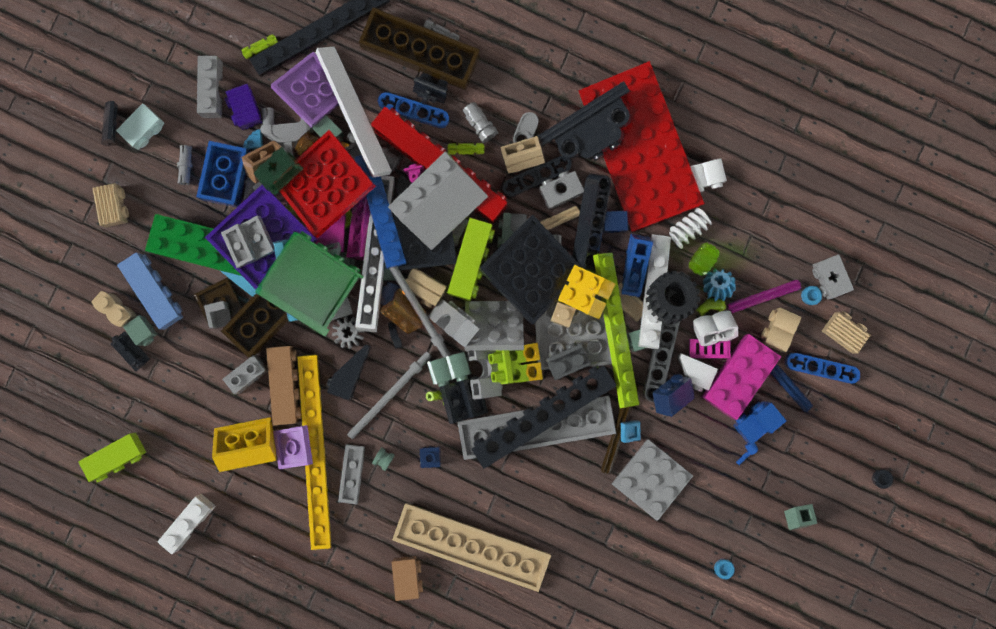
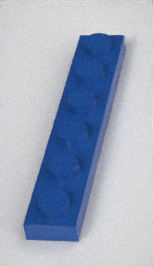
(383, 220)

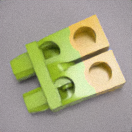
(510, 365)

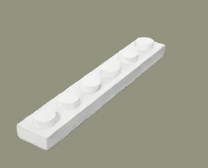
(657, 266)

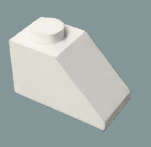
(700, 373)

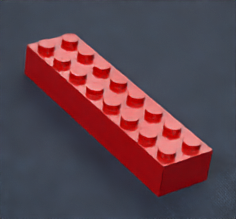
(421, 151)

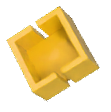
(582, 290)

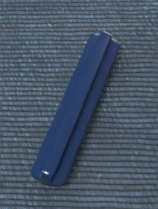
(791, 388)

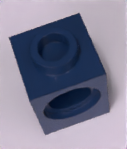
(616, 222)
(430, 457)

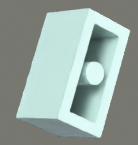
(140, 127)

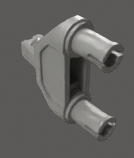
(284, 134)

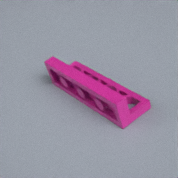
(358, 230)

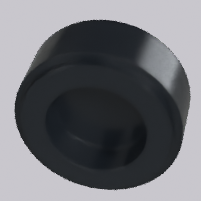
(882, 478)

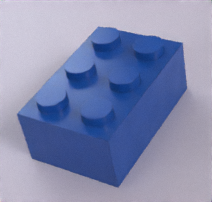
(223, 174)

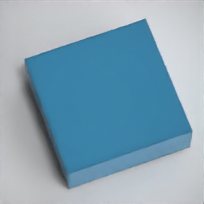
(630, 431)

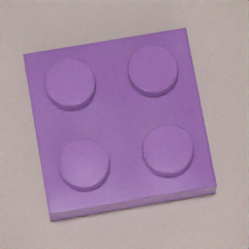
(293, 447)

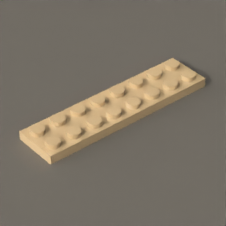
(471, 547)

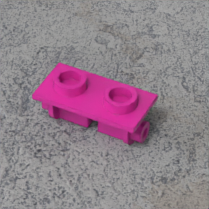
(414, 171)

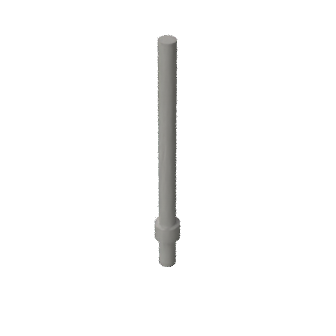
(436, 338)
(414, 369)

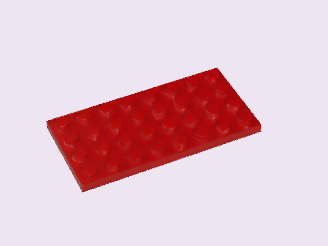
(651, 163)

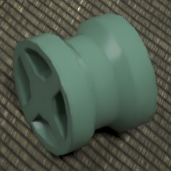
(383, 459)

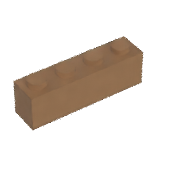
(283, 386)

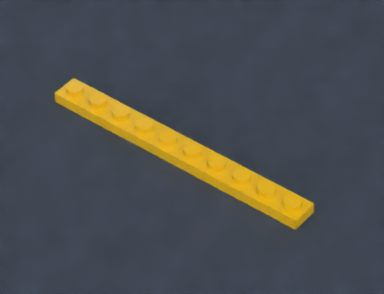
(315, 473)

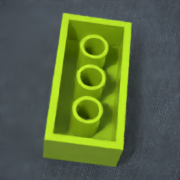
(470, 258)

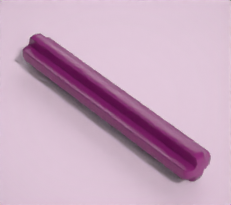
(764, 296)

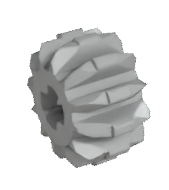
(342, 336)

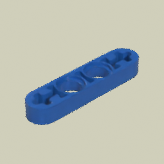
(414, 107)
(822, 368)

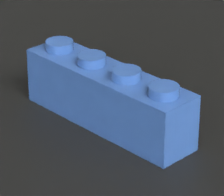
(150, 290)

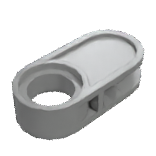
(526, 126)

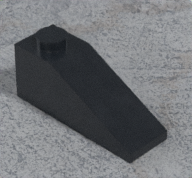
(347, 377)

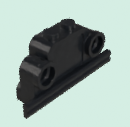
(592, 127)

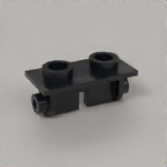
(129, 351)

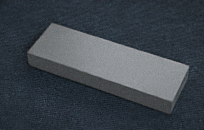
(351, 474)

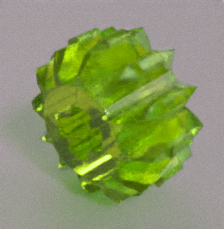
(704, 259)

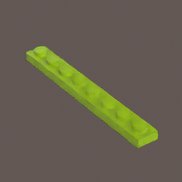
(617, 334)

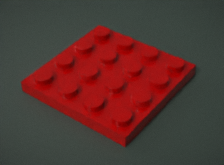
(326, 185)

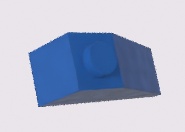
(636, 264)

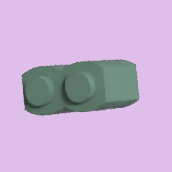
(449, 368)

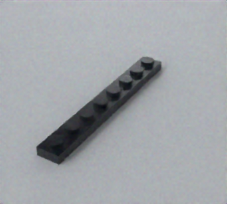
(313, 34)

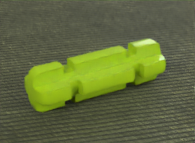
(259, 46)
(465, 148)

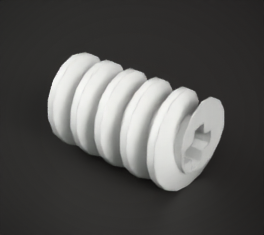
(689, 227)

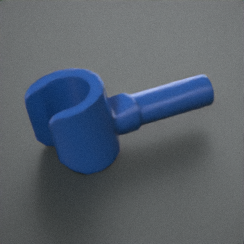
(751, 449)

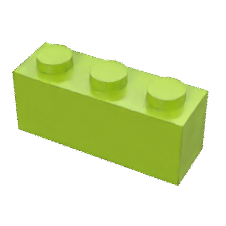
(112, 458)

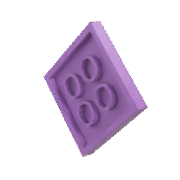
(307, 90)

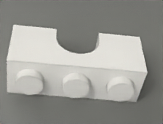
(184, 525)

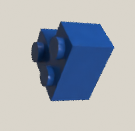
(760, 420)

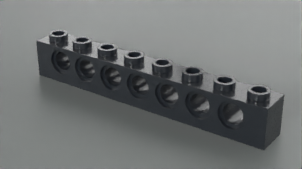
(604, 384)

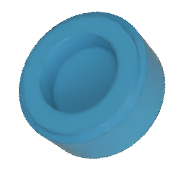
(811, 295)
(724, 569)

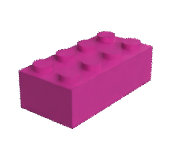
(741, 376)

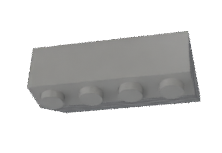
(438, 201)

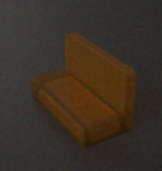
(402, 313)

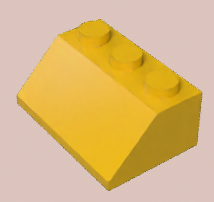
(244, 444)

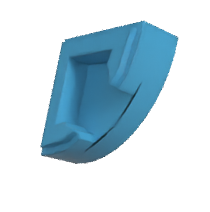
(254, 140)

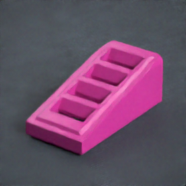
(692, 350)

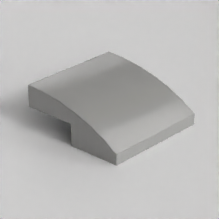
(248, 241)

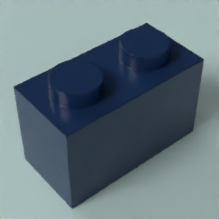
(673, 395)

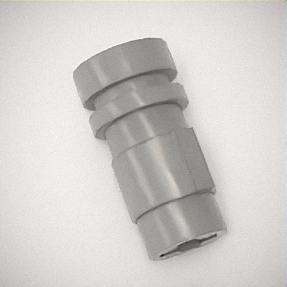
(479, 122)

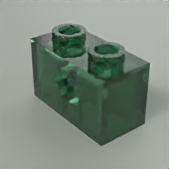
(278, 170)

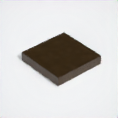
(219, 292)

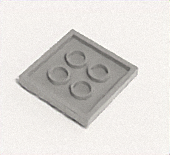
(498, 326)
(652, 479)

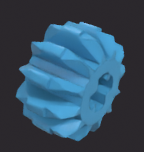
(719, 285)

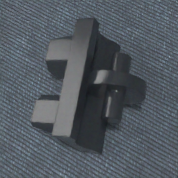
(429, 90)

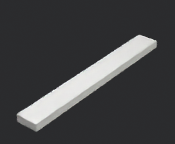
(353, 112)

